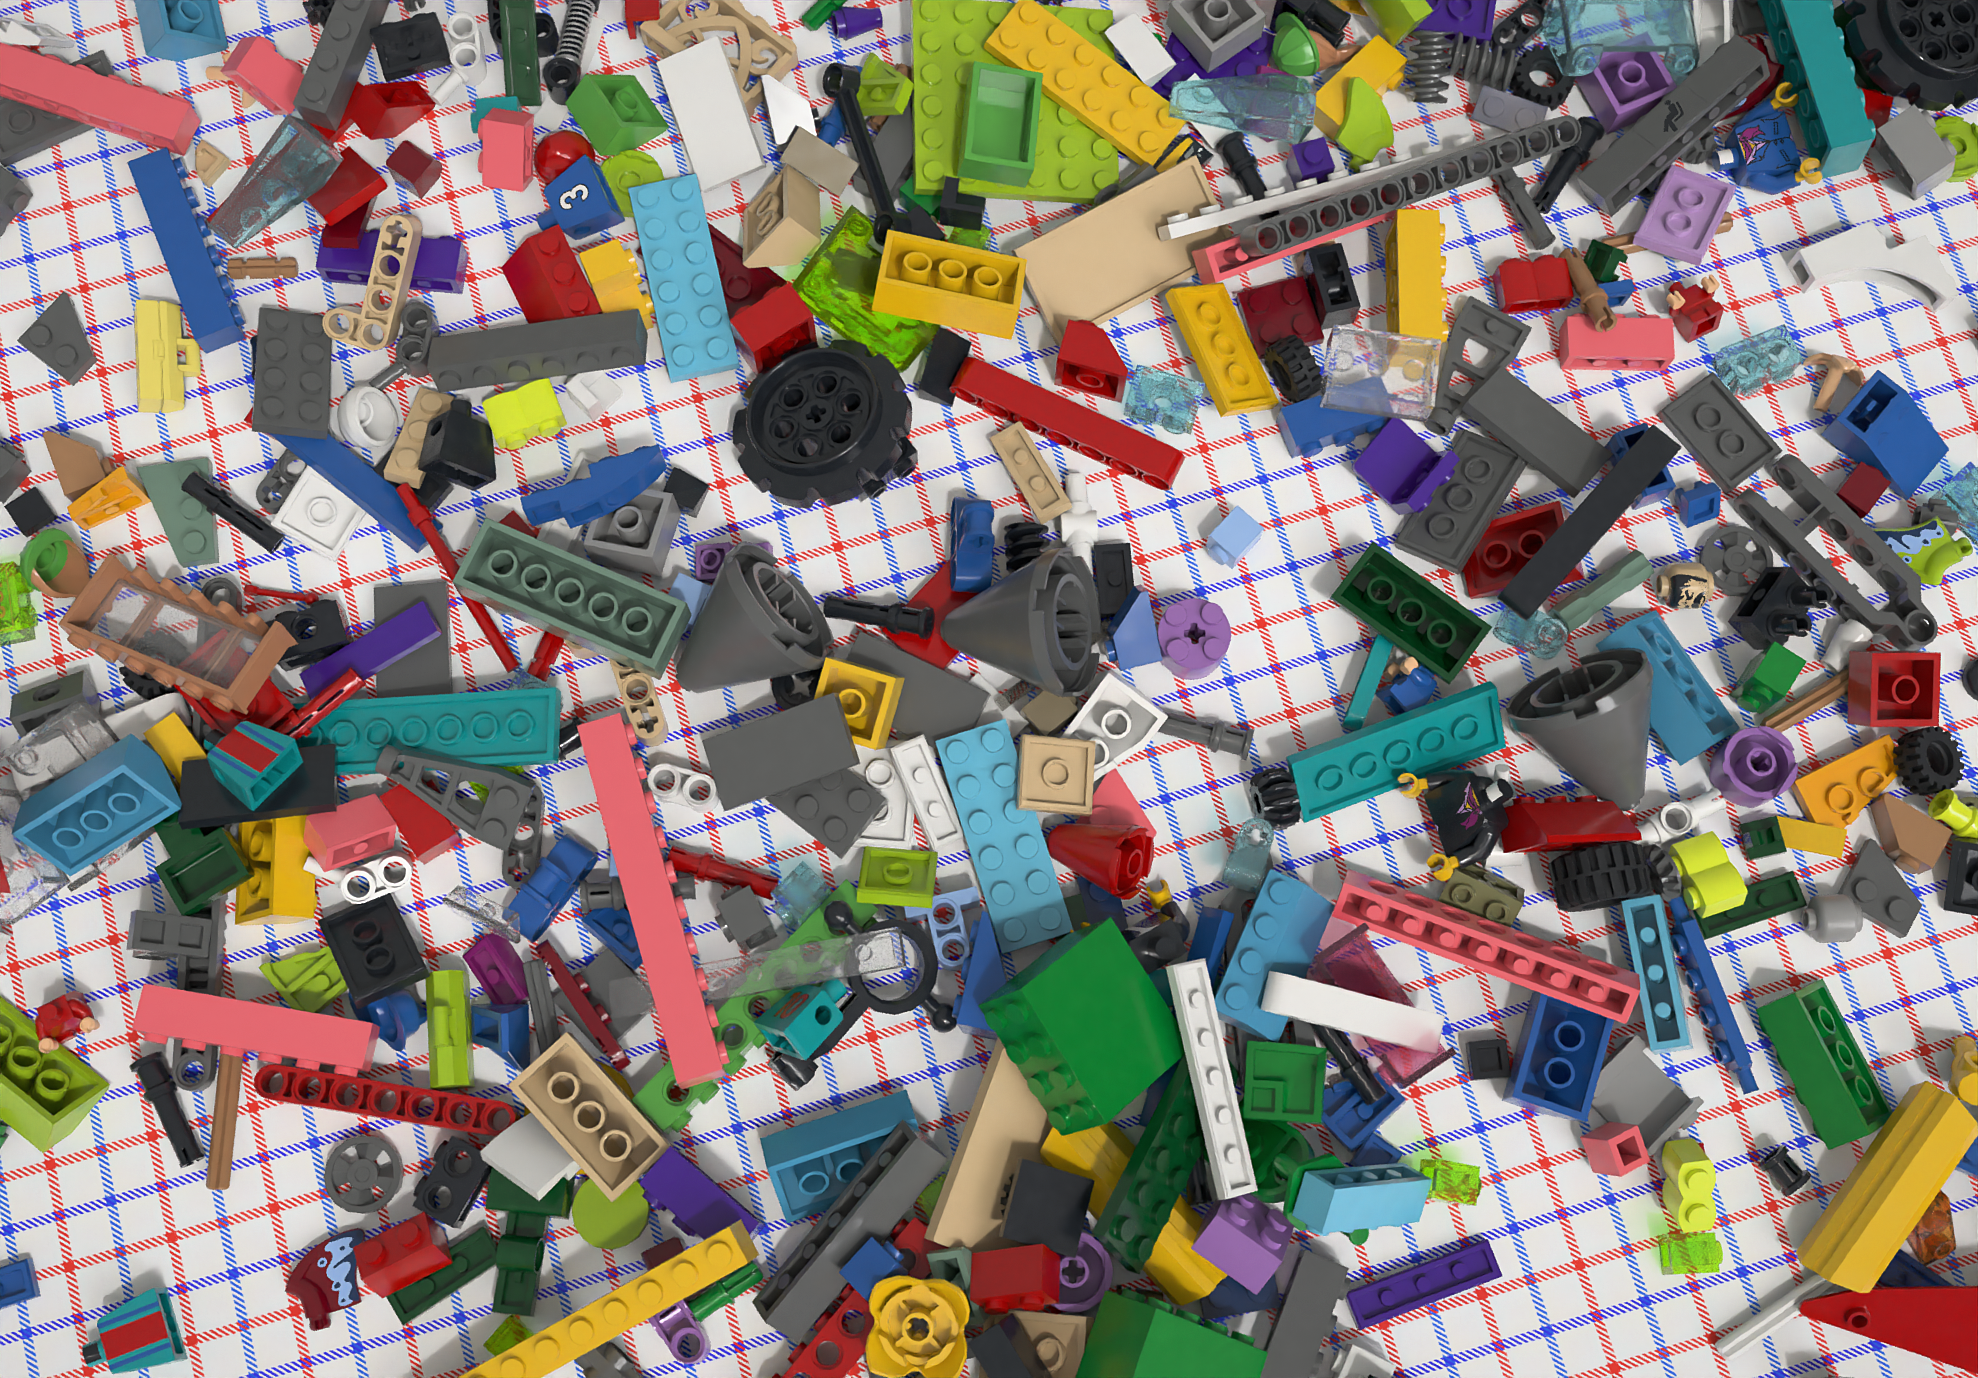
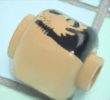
(1685, 585)

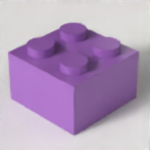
(1625, 87)
(1244, 1239)

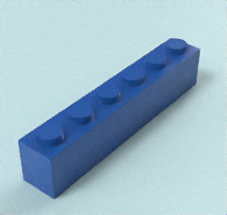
(187, 251)

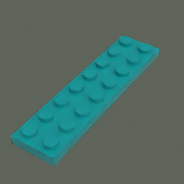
(469, 727)

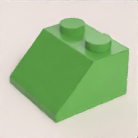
(615, 113)

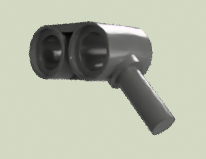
(412, 341)

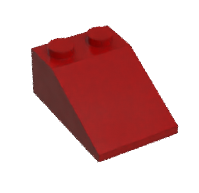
(1510, 545)

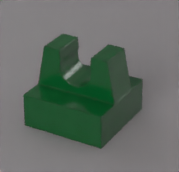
(1603, 261)
(1762, 838)

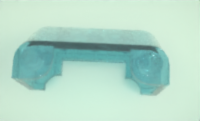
(1586, 28)

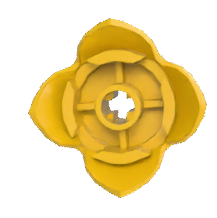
(898, 1349)

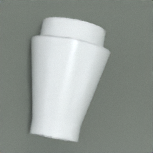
(1848, 637)

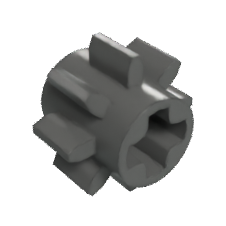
(1938, 508)

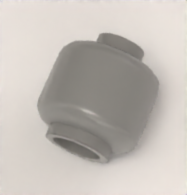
(1832, 918)

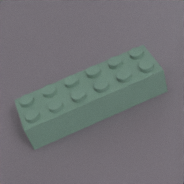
(572, 598)

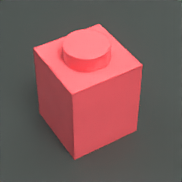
(1615, 1149)

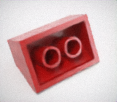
(549, 279)
(1565, 825)

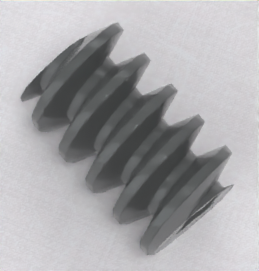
(1481, 61)
(1429, 66)

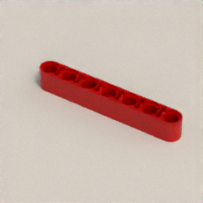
(1067, 423)
(370, 1096)

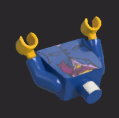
(1764, 150)

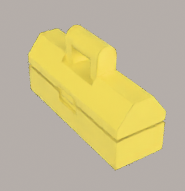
(156, 347)

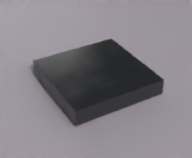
(1046, 1207)

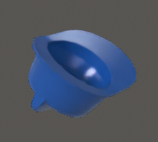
(395, 1014)

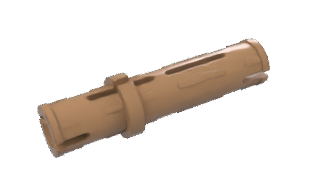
(1592, 297)

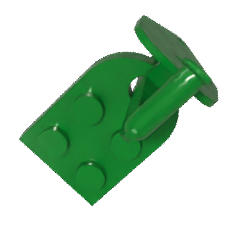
(1284, 1153)

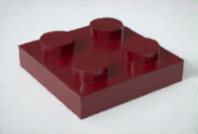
(1278, 312)

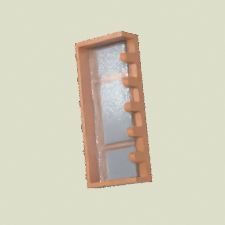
(175, 635)

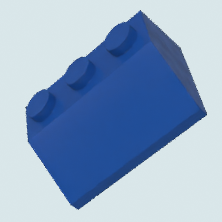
(1558, 1059)

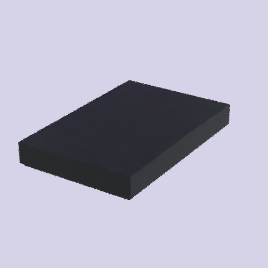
(373, 949)

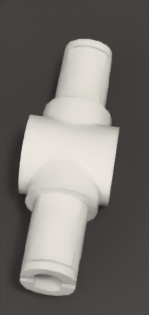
(1080, 522)
(1687, 814)

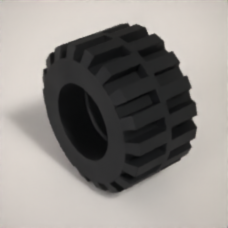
(1600, 876)

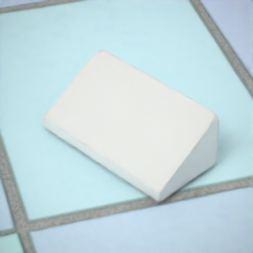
(1140, 49)

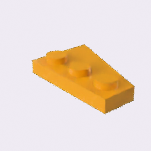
(1845, 785)

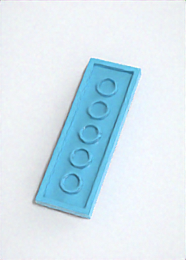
(684, 278)
(1002, 840)

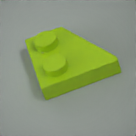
(882, 88)
(307, 980)

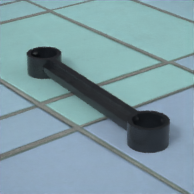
(864, 149)

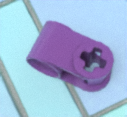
(676, 1327)

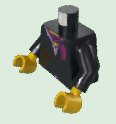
(1465, 814)

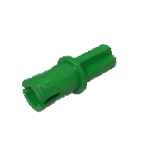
(820, 13)
(725, 1290)

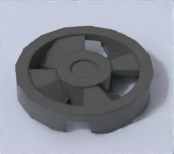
(1735, 559)
(363, 1175)

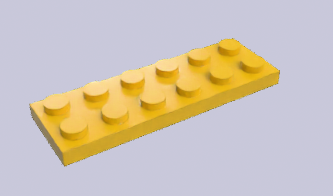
(1086, 82)

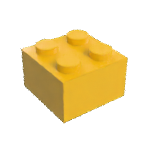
(866, 697)

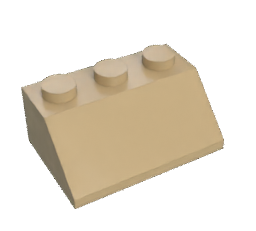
(782, 222)

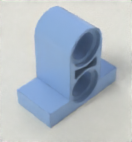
(952, 932)

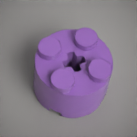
(1207, 624)
(1773, 769)
(1095, 1279)

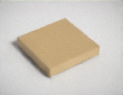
(1055, 775)

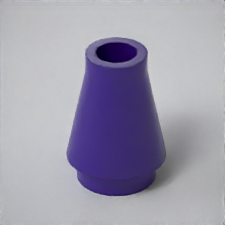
(855, 21)

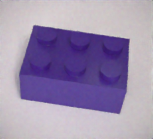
(694, 1197)

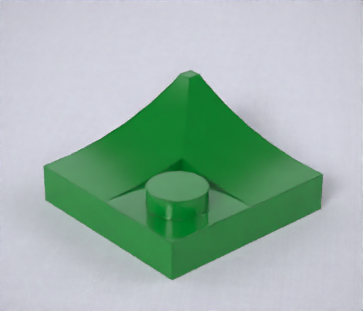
(1284, 1082)

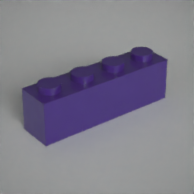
(438, 265)

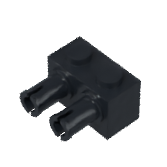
(1317, 16)
(1777, 608)

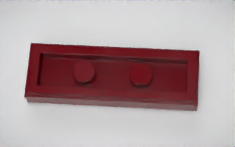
(349, 230)

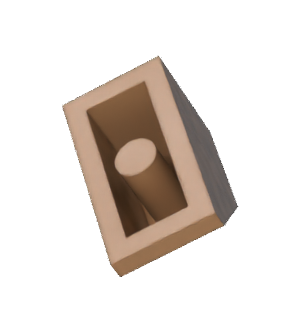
(76, 464)
(1908, 834)

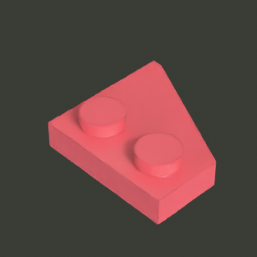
(1116, 805)

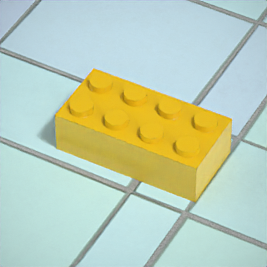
(1415, 274)
(949, 284)

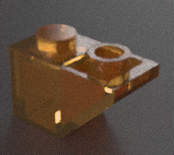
(1934, 1233)

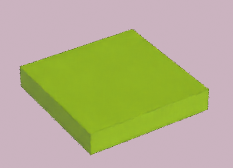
(897, 877)

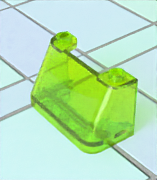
(841, 289)

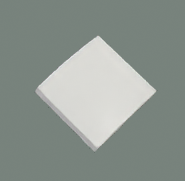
(32, 34)
(530, 1157)

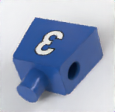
(580, 201)

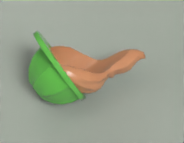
(1305, 51)
(54, 564)

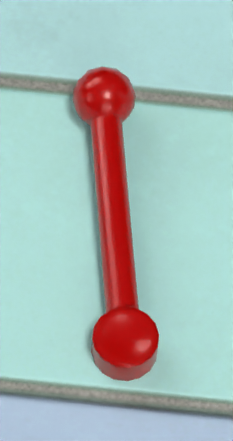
(309, 598)

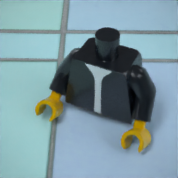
(1160, 935)

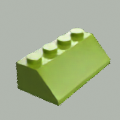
(42, 1092)

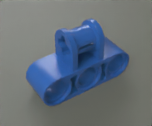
(971, 544)
(552, 886)

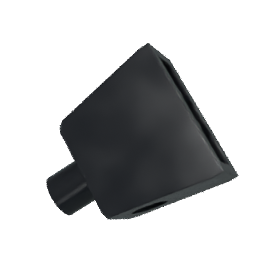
(459, 448)

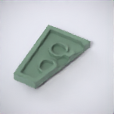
(183, 518)

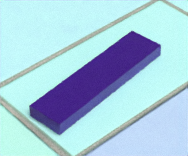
(375, 649)
(1422, 1284)

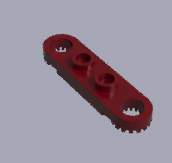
(593, 1016)

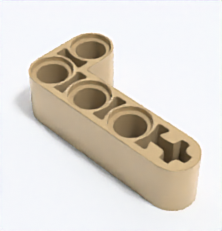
(381, 279)
(627, 680)

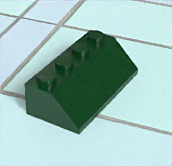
(1411, 613)

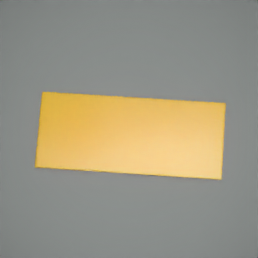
(1812, 837)

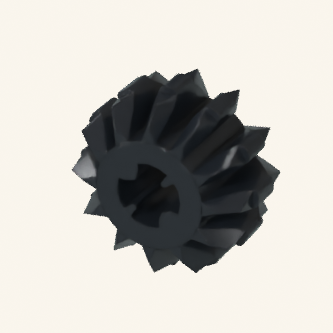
(1275, 798)

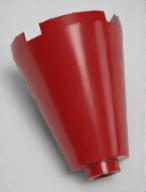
(1104, 854)

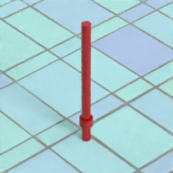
(422, 519)

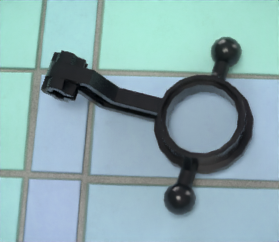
(839, 916)

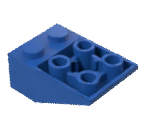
(1889, 433)
(982, 977)

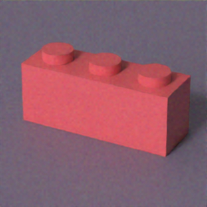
(1630, 346)

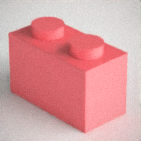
(264, 74)
(506, 149)
(350, 833)

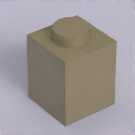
(1049, 713)

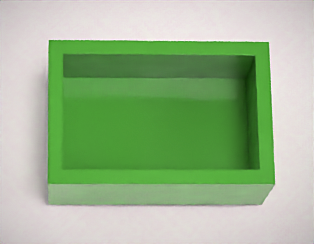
(1000, 124)

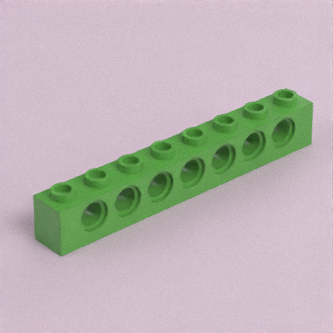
(655, 1096)

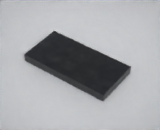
(305, 792)

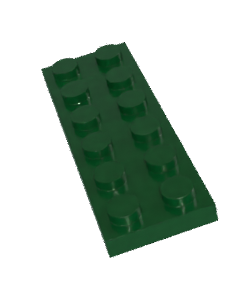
(1155, 1174)

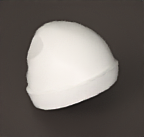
(367, 417)

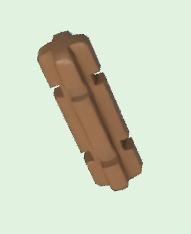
(262, 268)

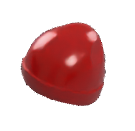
(559, 152)

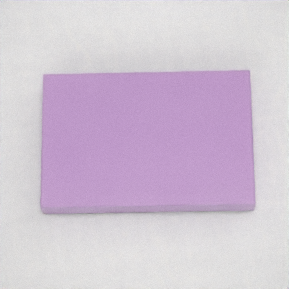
(1684, 215)

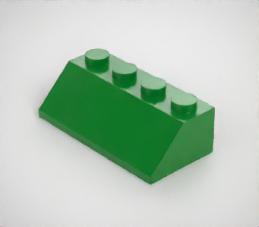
(1825, 1064)

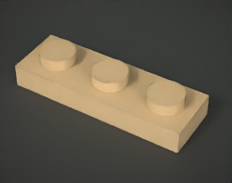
(404, 459)
(1030, 472)

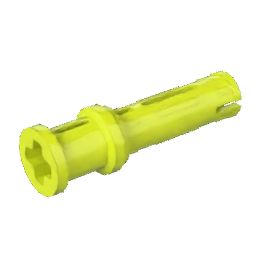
(1955, 813)

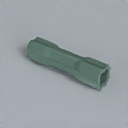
(1619, 579)

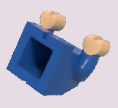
(1407, 690)

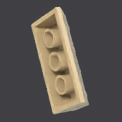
(590, 1116)

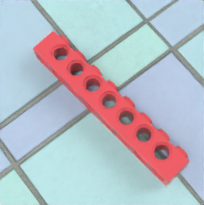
(1488, 946)

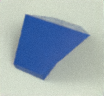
(503, 1031)

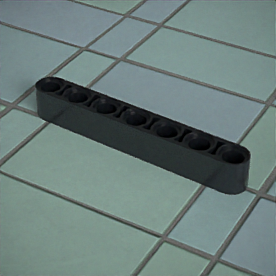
(1588, 523)

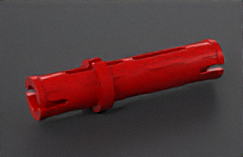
(349, 682)
(721, 872)

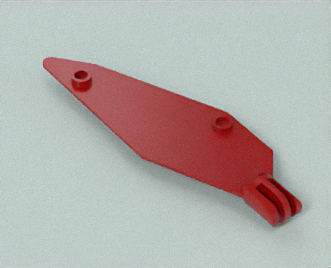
(1921, 1320)

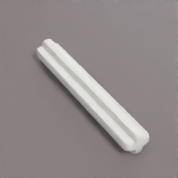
(1772, 1317)

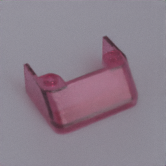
(1357, 967)

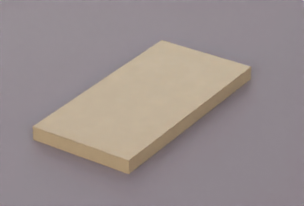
(1114, 251)
(1000, 1129)

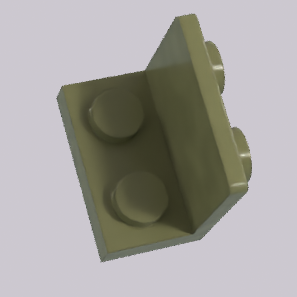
(1483, 894)

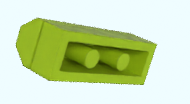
(449, 1030)

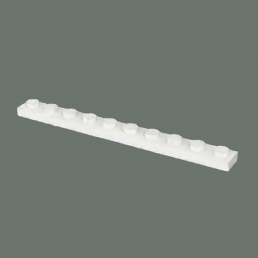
(1306, 191)

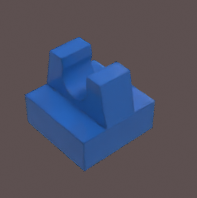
(1699, 503)

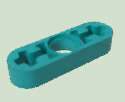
(1367, 683)

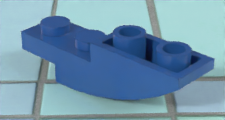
(611, 485)

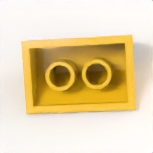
(280, 888)

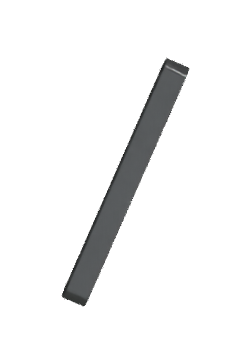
(1398, 185)

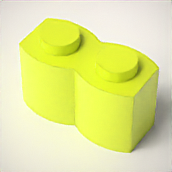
(524, 414)
(1708, 875)
(1689, 1185)

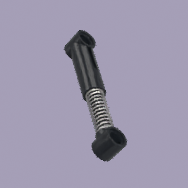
(567, 63)

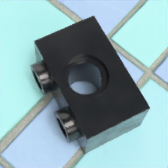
(331, 634)

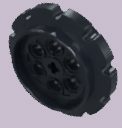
(1918, 48)
(814, 406)

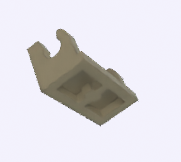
(819, 161)

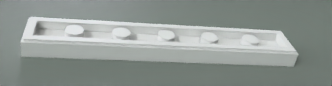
(1211, 1079)

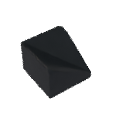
(687, 491)

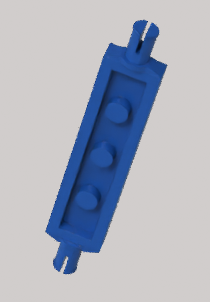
(1714, 1007)

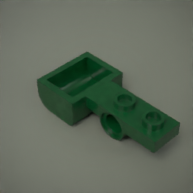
(200, 864)
(523, 1244)

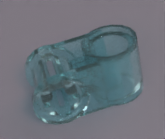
(1531, 634)
(1248, 861)

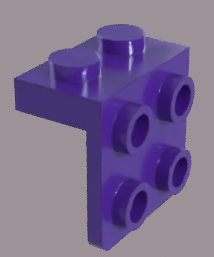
(1403, 467)

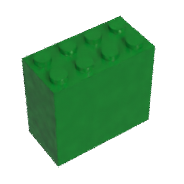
(1085, 1027)
(1153, 1343)

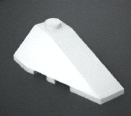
(1118, 720)

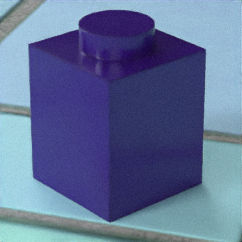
(1310, 161)

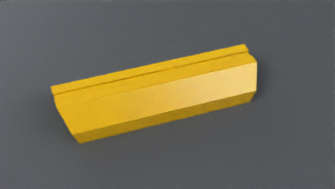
(1102, 1156)
(1889, 1188)

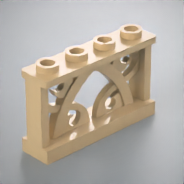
(732, 18)

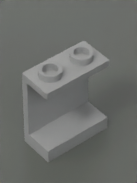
(1641, 1094)

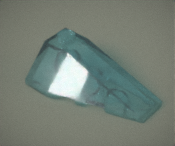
(1254, 104)
(282, 176)

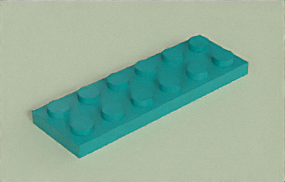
(1412, 742)

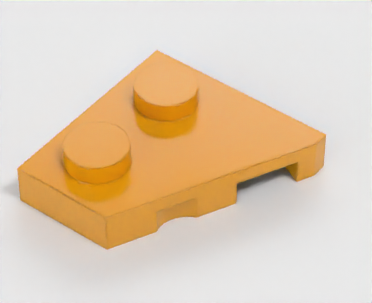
(108, 499)

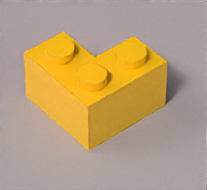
(615, 280)

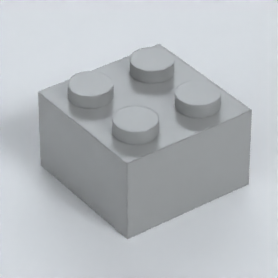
(1215, 28)
(1916, 151)
(635, 534)

